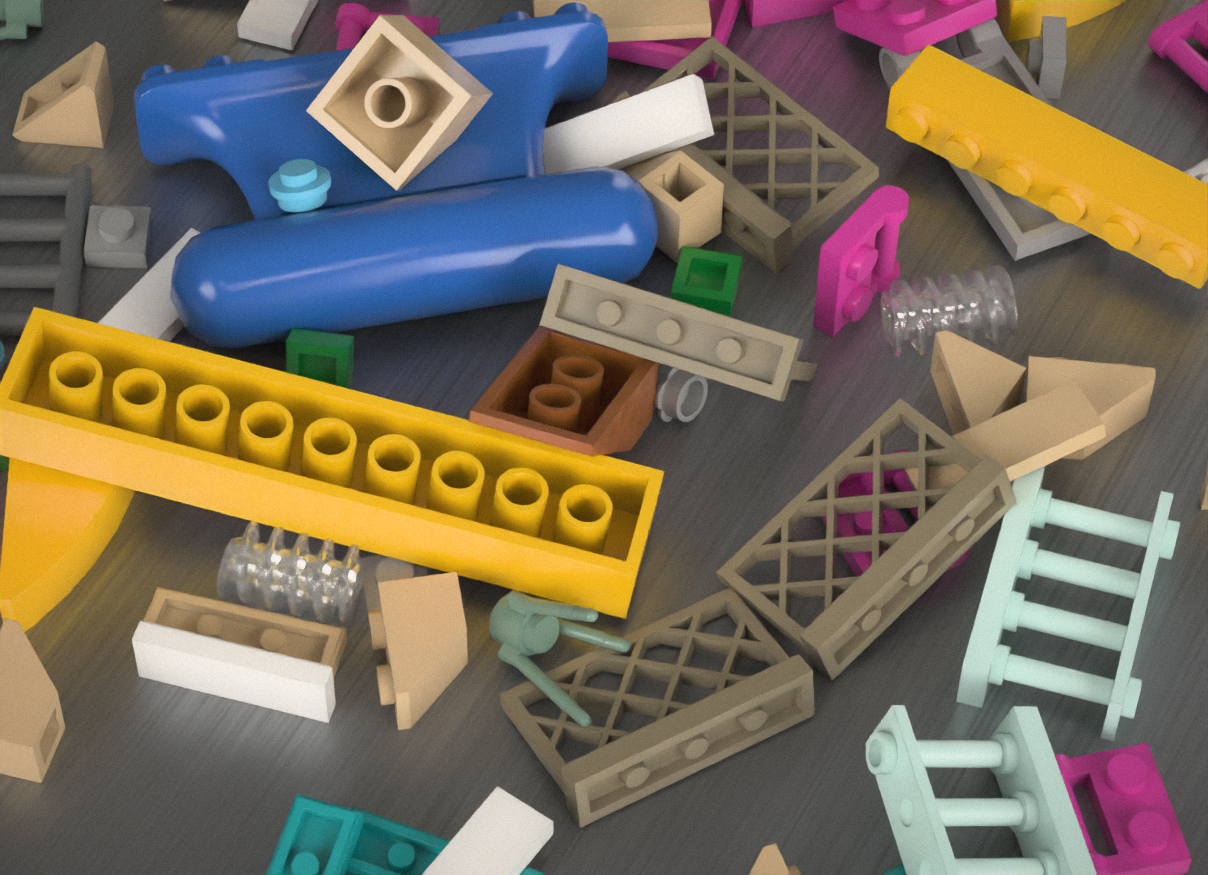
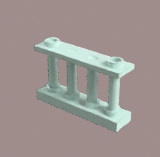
(1006, 609)
(1032, 802)

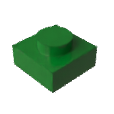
(707, 279)
(321, 356)

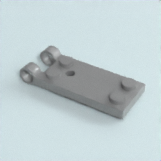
(1018, 223)

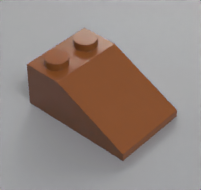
(571, 395)

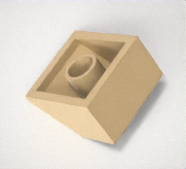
(398, 100)

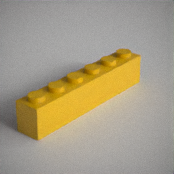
(1054, 162)

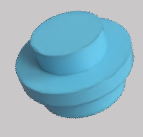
(300, 185)

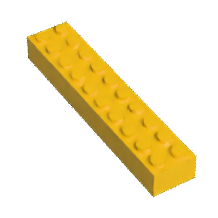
(326, 462)

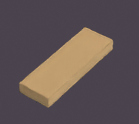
(642, 18)
(1025, 436)
(249, 626)

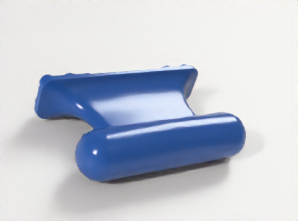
(458, 238)

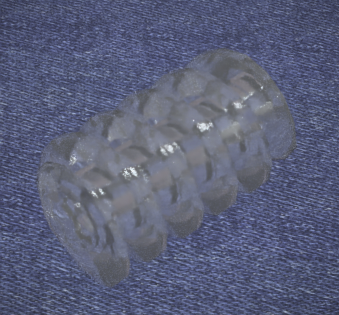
(949, 305)
(292, 576)

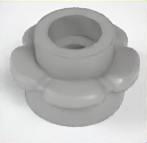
(679, 394)

